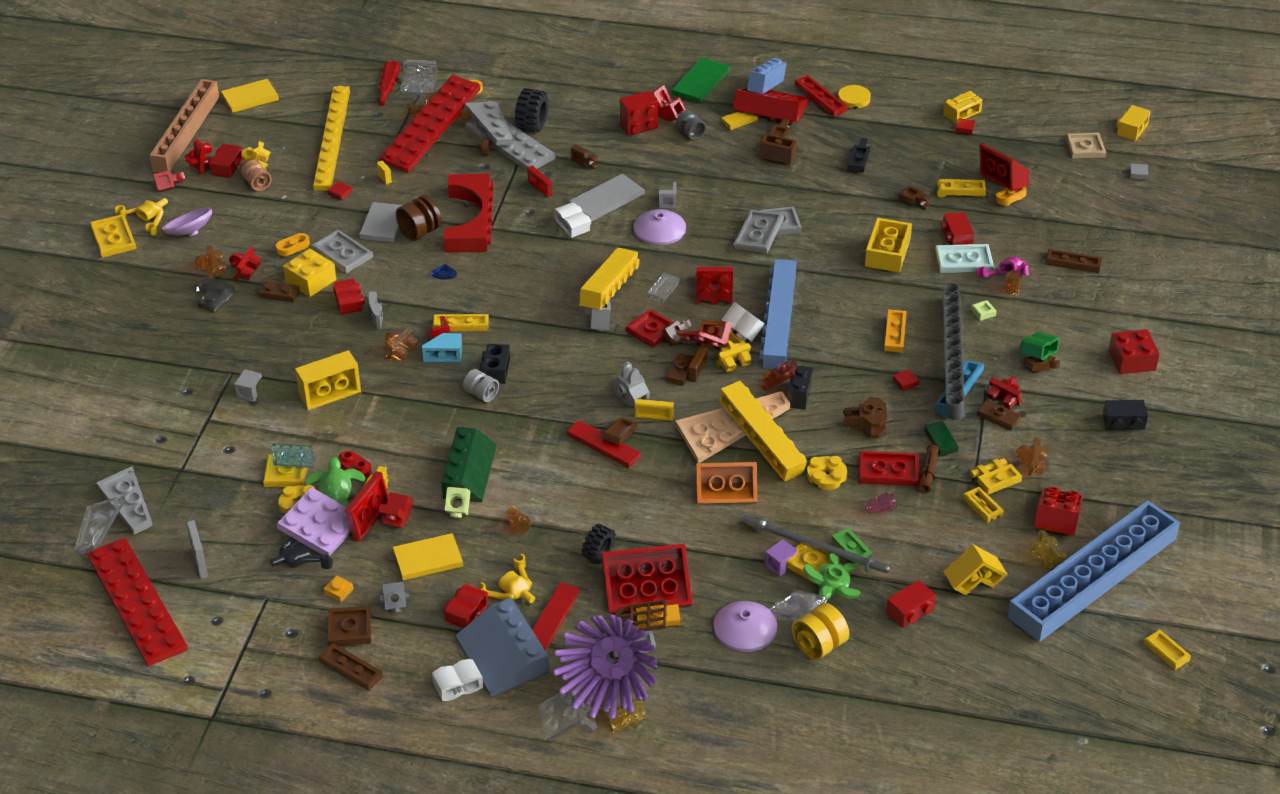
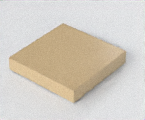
(1085, 145)

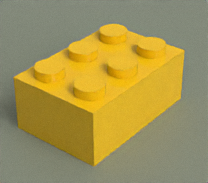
(888, 245)
(328, 380)

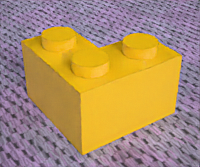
(974, 567)

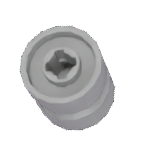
(481, 385)

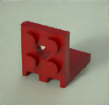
(714, 284)

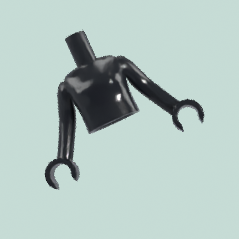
(298, 555)

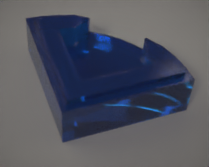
(444, 272)

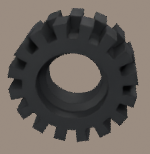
(598, 541)

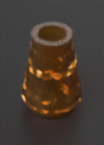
(519, 522)

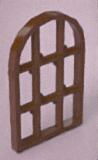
(647, 604)

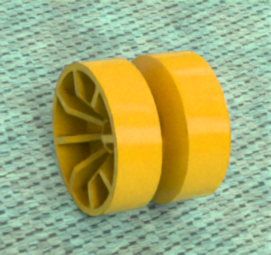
(820, 631)

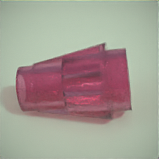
(882, 503)

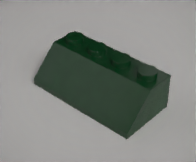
(469, 463)

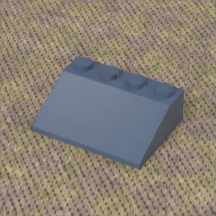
(503, 648)

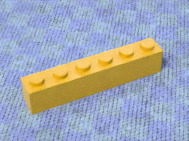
(608, 278)
(762, 431)

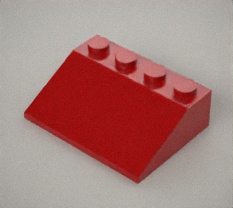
(771, 104)
(646, 576)

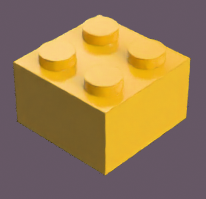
(309, 272)

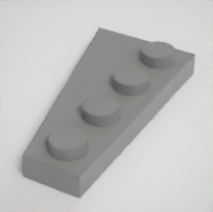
(492, 120)
(134, 510)

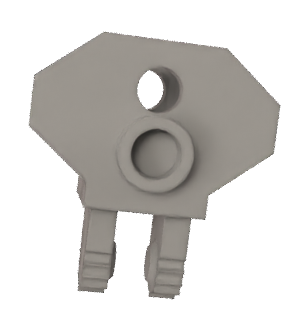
(630, 384)

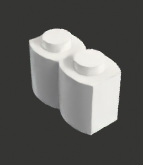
(572, 219)
(743, 322)
(457, 680)

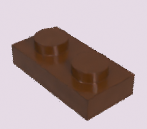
(279, 291)

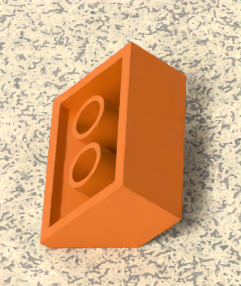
(726, 482)

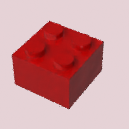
(639, 113)
(1133, 351)

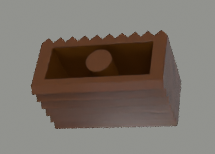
(778, 149)

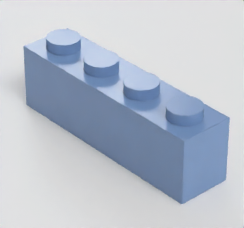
(766, 76)

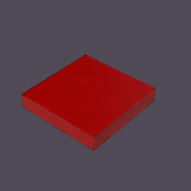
(648, 328)

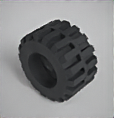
(531, 110)

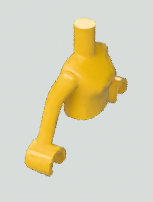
(146, 212)
(513, 584)

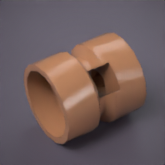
(256, 175)

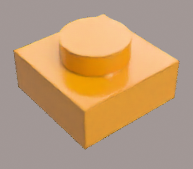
(338, 588)

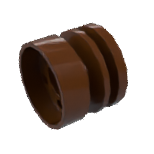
(418, 217)

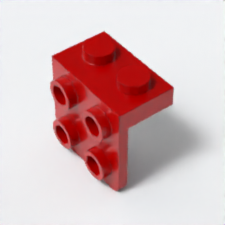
(711, 333)

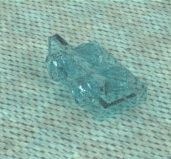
(293, 455)

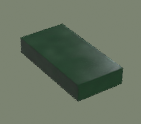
(941, 438)

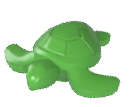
(336, 482)
(833, 578)

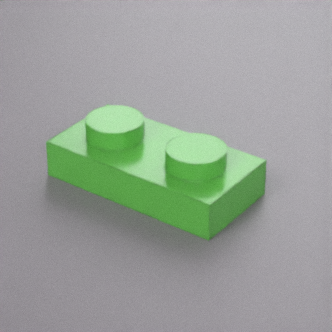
(850, 542)

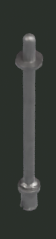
(760, 525)

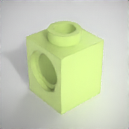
(453, 494)

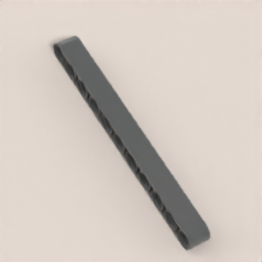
(953, 352)

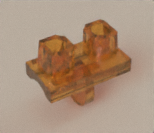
(211, 262)
(398, 342)
(1033, 457)

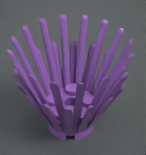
(603, 671)

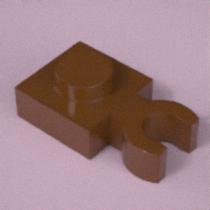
(580, 156)
(1037, 365)

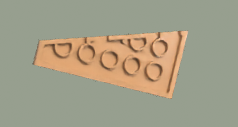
(716, 429)

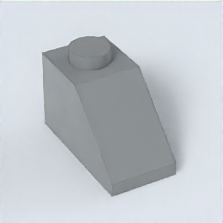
(601, 318)

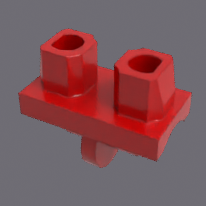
(196, 157)
(242, 263)
(1006, 389)

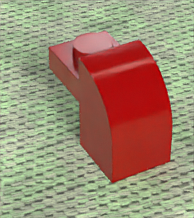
(667, 108)
(396, 510)

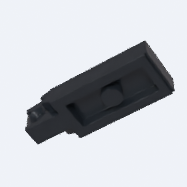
(859, 156)

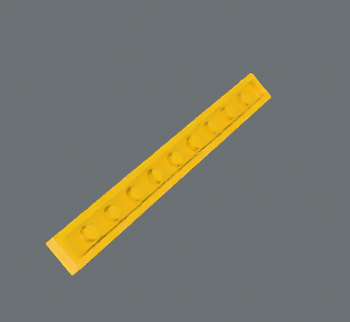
(331, 138)

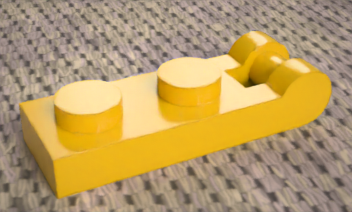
(960, 187)

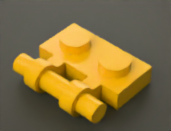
(999, 477)

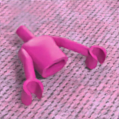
(1004, 267)

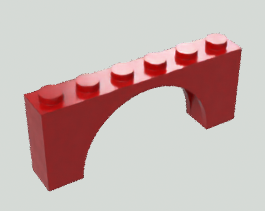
(476, 234)

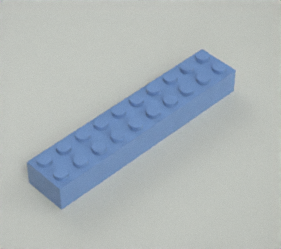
(1093, 570)

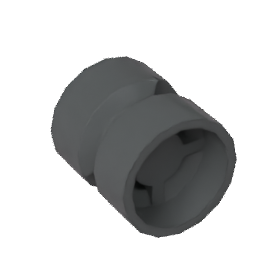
(690, 125)

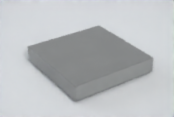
(790, 223)
(197, 549)

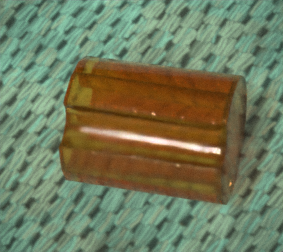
(1013, 283)

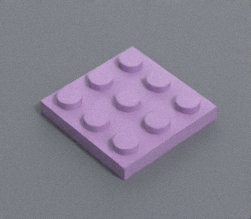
(316, 522)

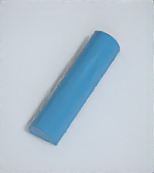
(972, 371)

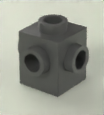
(394, 588)

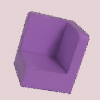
(778, 555)

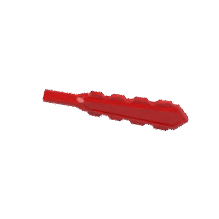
(388, 79)

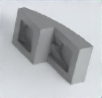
(375, 310)

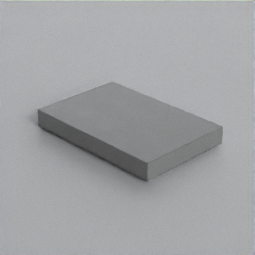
(380, 223)
(758, 231)
(342, 251)

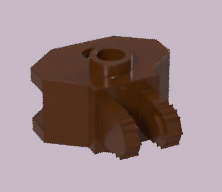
(868, 417)

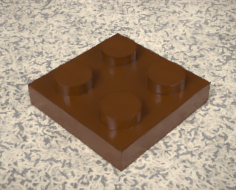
(349, 626)

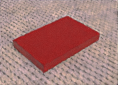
(888, 468)
(364, 507)

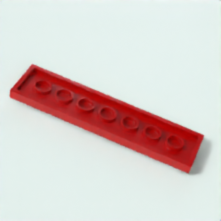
(430, 123)
(137, 602)

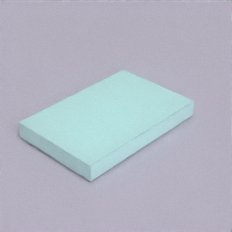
(963, 258)

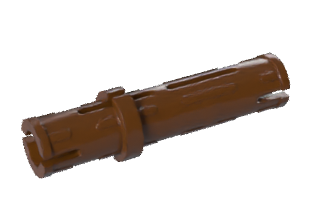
(927, 474)

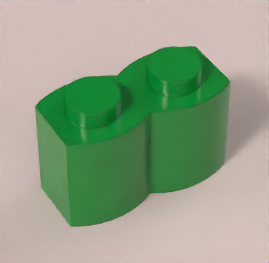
(1040, 345)

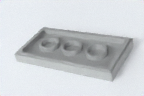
(608, 196)

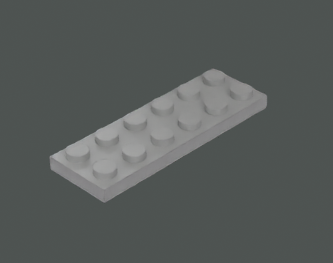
(523, 151)

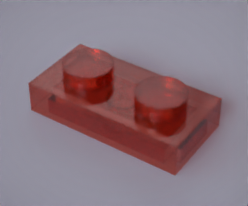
(779, 374)

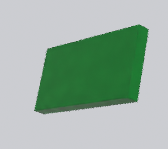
(701, 80)

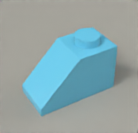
(443, 348)

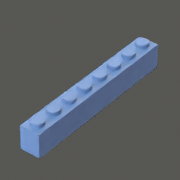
(779, 313)

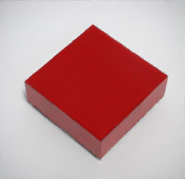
(965, 126)
(339, 190)
(905, 380)

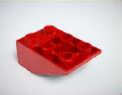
(1058, 510)

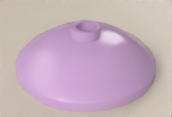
(188, 223)
(659, 227)
(745, 626)

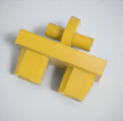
(256, 154)
(734, 352)

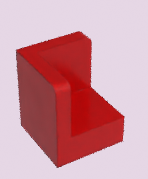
(444, 328)

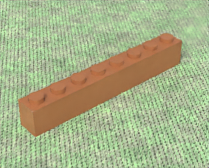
(184, 126)

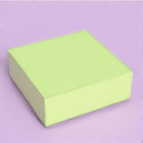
(983, 310)

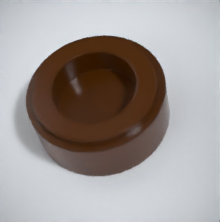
(485, 147)

